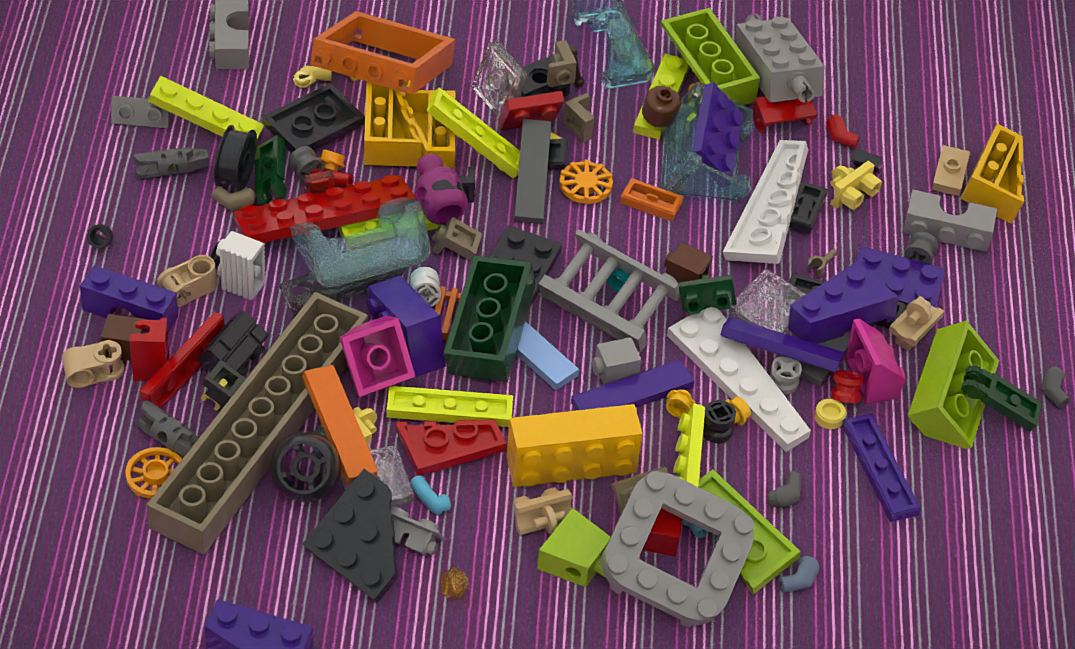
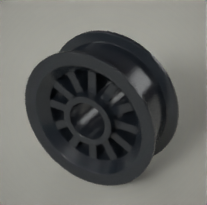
(235, 158)

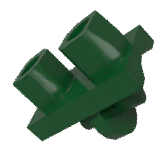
(707, 293)

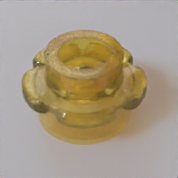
(453, 583)

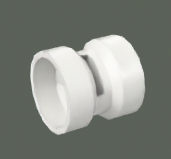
(426, 284)

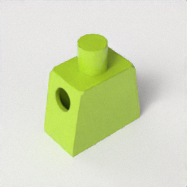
(574, 550)

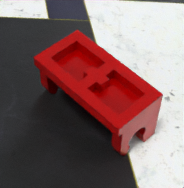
(781, 111)
(149, 350)

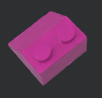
(377, 355)
(874, 358)

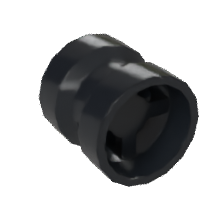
(718, 421)

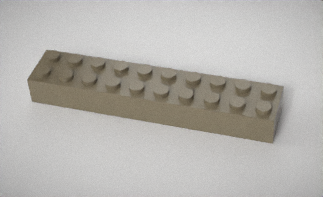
(241, 439)

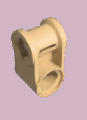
(190, 279)
(90, 365)

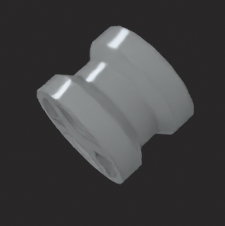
(786, 374)

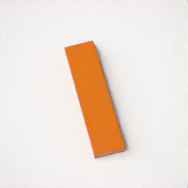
(339, 421)

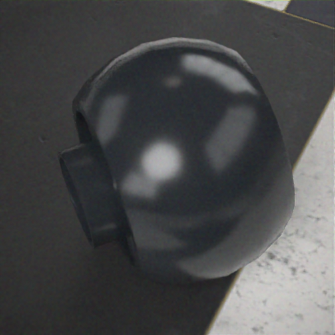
(281, 476)

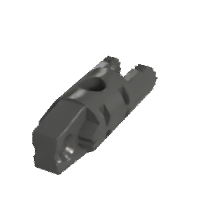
(170, 162)
(166, 429)

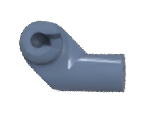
(804, 576)

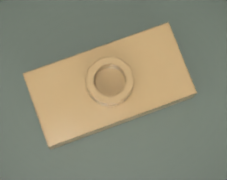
(950, 170)

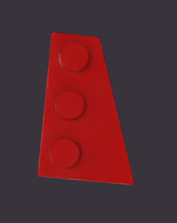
(444, 446)

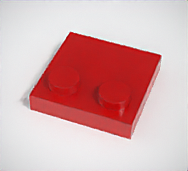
(534, 107)

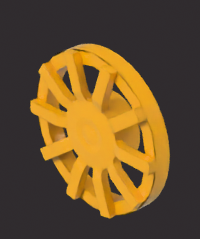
(586, 182)
(153, 472)

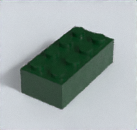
(490, 318)

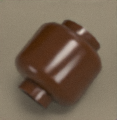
(661, 106)

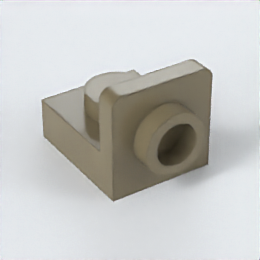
(562, 66)
(578, 117)
(457, 237)

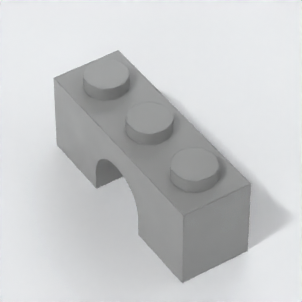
(230, 34)
(967, 230)

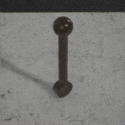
(579, 81)

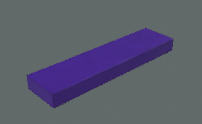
(782, 344)
(636, 389)
(881, 467)

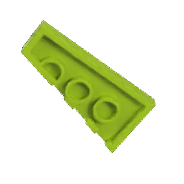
(770, 548)

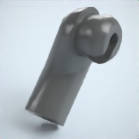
(1051, 387)
(787, 494)

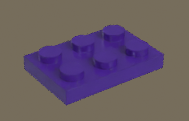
(717, 130)
(903, 275)

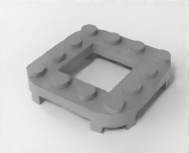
(658, 588)

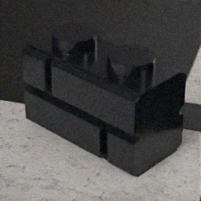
(235, 344)

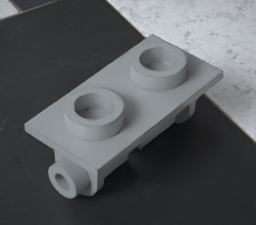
(138, 112)
(421, 533)

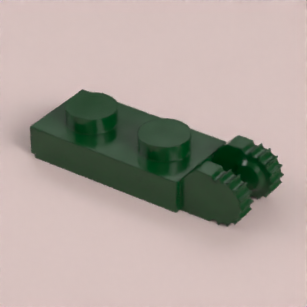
(270, 170)
(1002, 397)

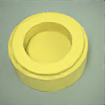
(830, 413)

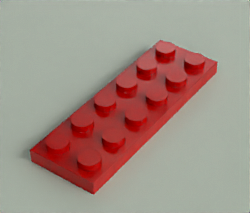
(325, 209)

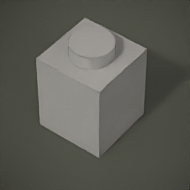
(616, 360)

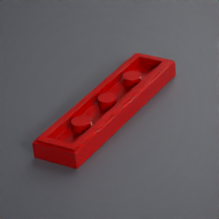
(182, 364)

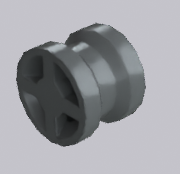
(304, 161)
(921, 247)

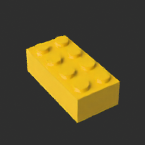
(573, 445)

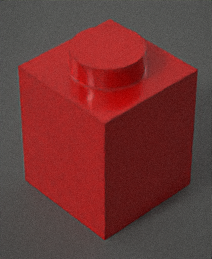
(664, 534)

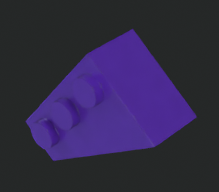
(840, 300)
(417, 320)
(245, 628)

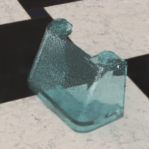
(627, 55)
(683, 168)
(394, 245)

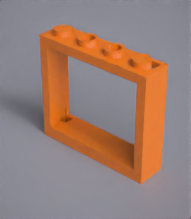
(334, 54)

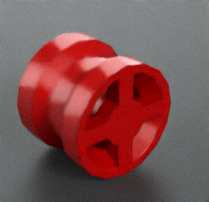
(847, 386)

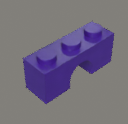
(107, 290)

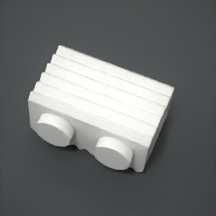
(241, 265)

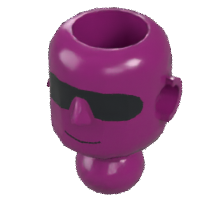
(439, 190)

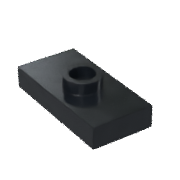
(807, 207)

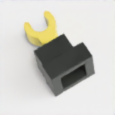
(221, 384)

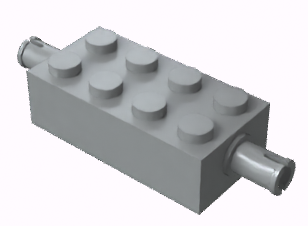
(781, 59)

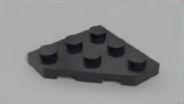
(359, 536)

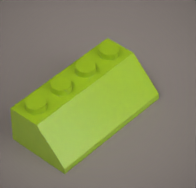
(713, 54)
(938, 403)

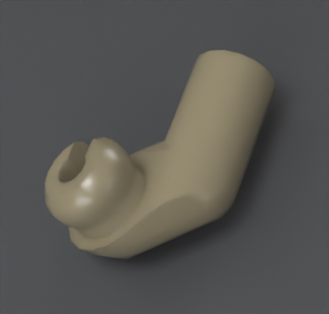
(235, 200)

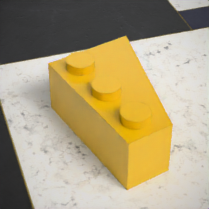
(389, 130)
(434, 135)
(998, 175)

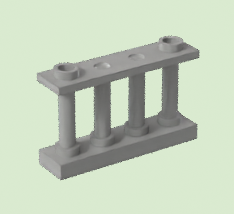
(607, 317)

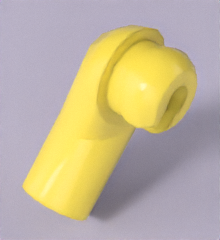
(310, 74)

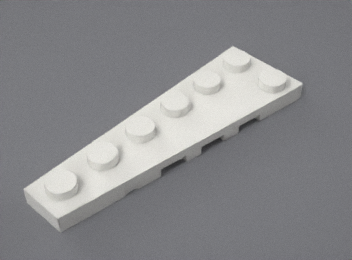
(768, 213)
(739, 374)

